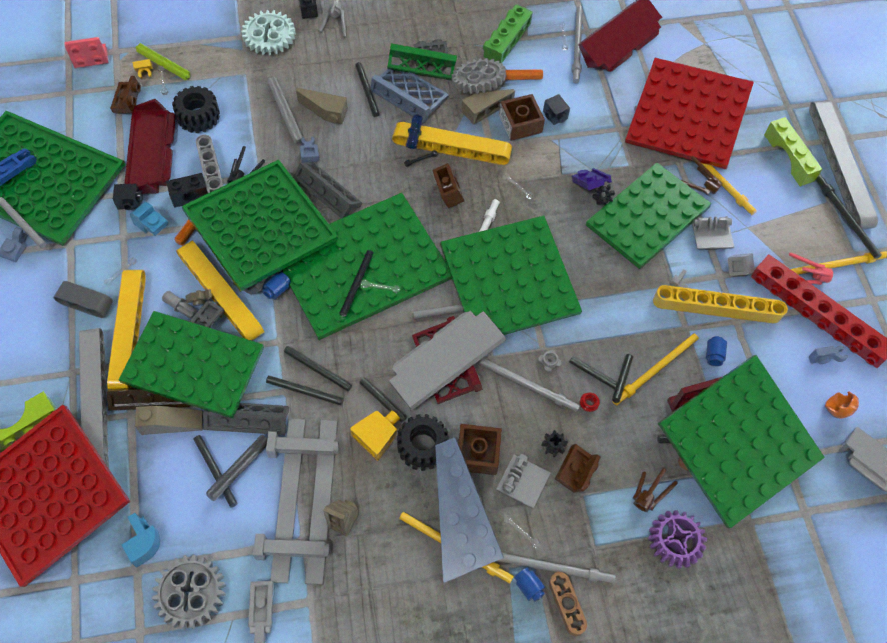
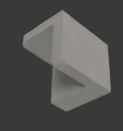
(741, 264)

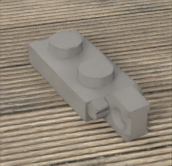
(261, 609)

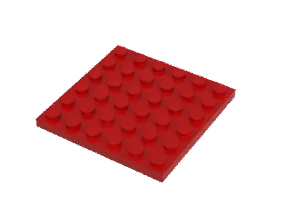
(690, 112)
(52, 495)

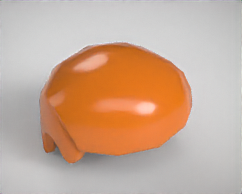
(842, 405)

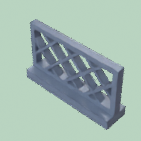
(403, 98)

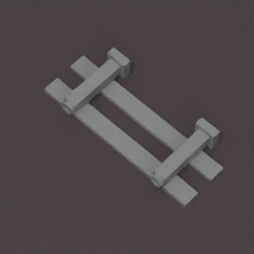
(284, 546)

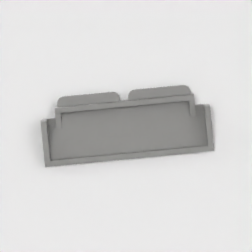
(444, 357)
(867, 457)

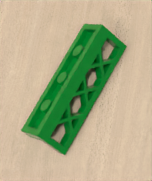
(421, 55)

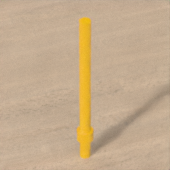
(741, 200)
(867, 258)
(630, 390)
(492, 569)

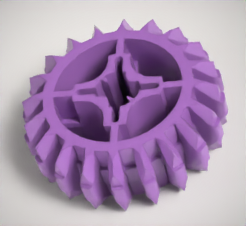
(681, 555)

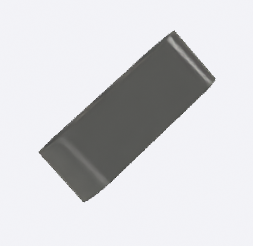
(83, 299)

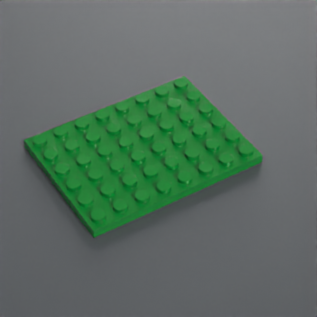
(62, 183)
(401, 257)

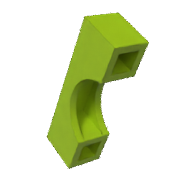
(803, 164)
(35, 411)

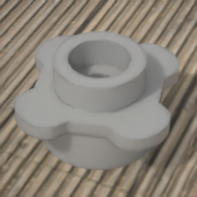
(549, 355)

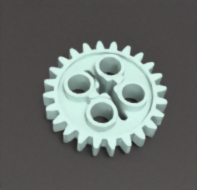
(279, 33)

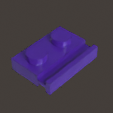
(592, 179)

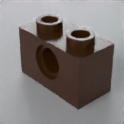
(448, 185)

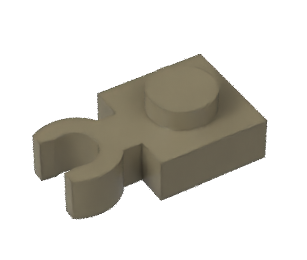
(198, 297)

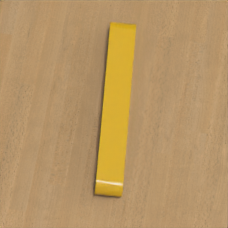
(456, 144)
(221, 292)
(728, 301)
(126, 324)

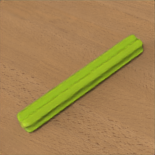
(163, 61)

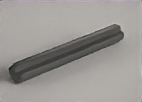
(237, 468)

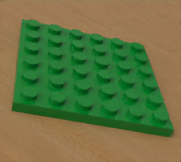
(259, 224)
(512, 275)
(741, 441)

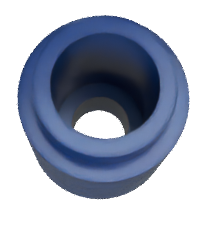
(276, 286)
(716, 351)
(530, 584)

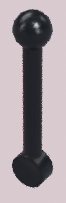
(434, 153)

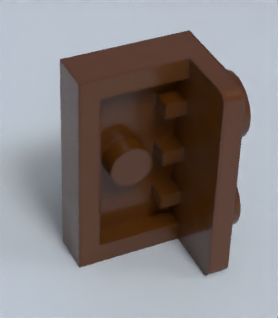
(126, 96)
(577, 469)

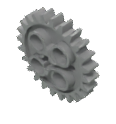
(478, 76)
(168, 591)

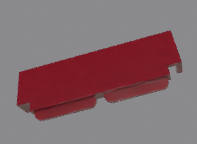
(620, 35)
(149, 147)

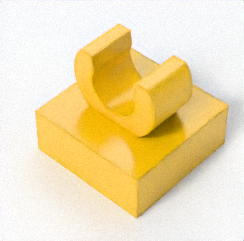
(141, 66)

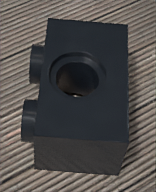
(186, 189)

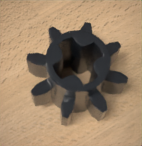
(608, 194)
(558, 439)

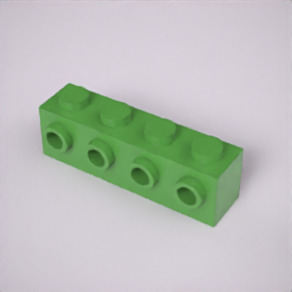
(507, 34)

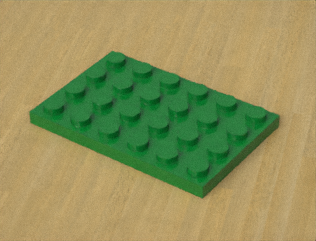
(648, 215)
(192, 364)

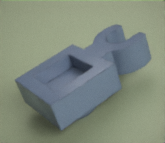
(309, 151)

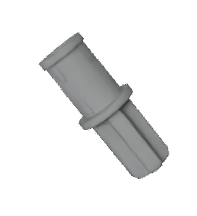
(179, 304)

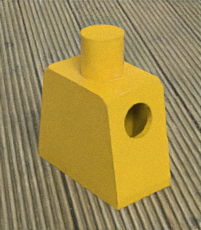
(376, 432)

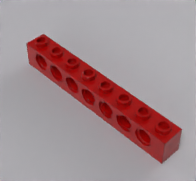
(822, 310)

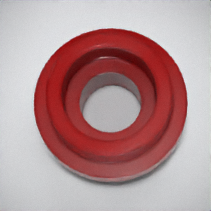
(589, 397)

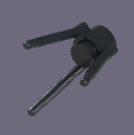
(235, 172)

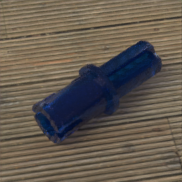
(414, 131)

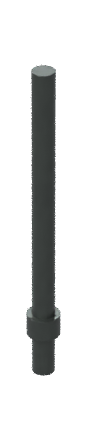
(828, 191)

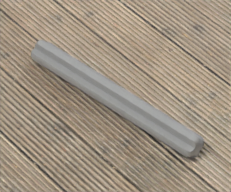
(285, 110)

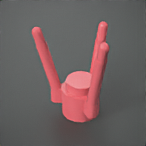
(820, 273)

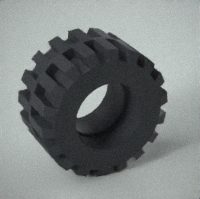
(193, 99)
(416, 427)

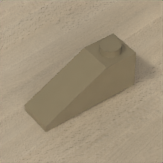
(484, 104)
(327, 106)
(167, 420)
(341, 516)

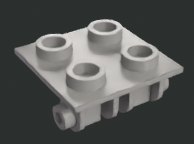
(714, 233)
(523, 480)

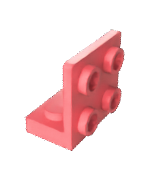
(87, 52)

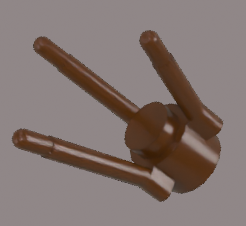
(712, 183)
(644, 500)

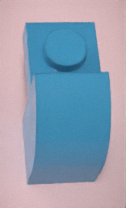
(148, 219)
(144, 544)

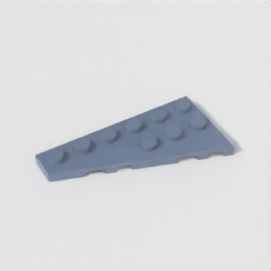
(464, 525)

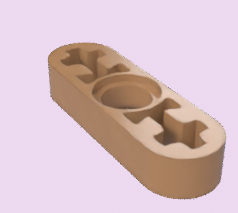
(557, 590)

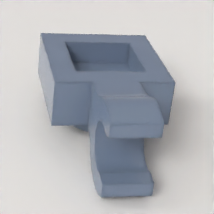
(13, 248)
(825, 354)

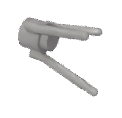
(334, 11)

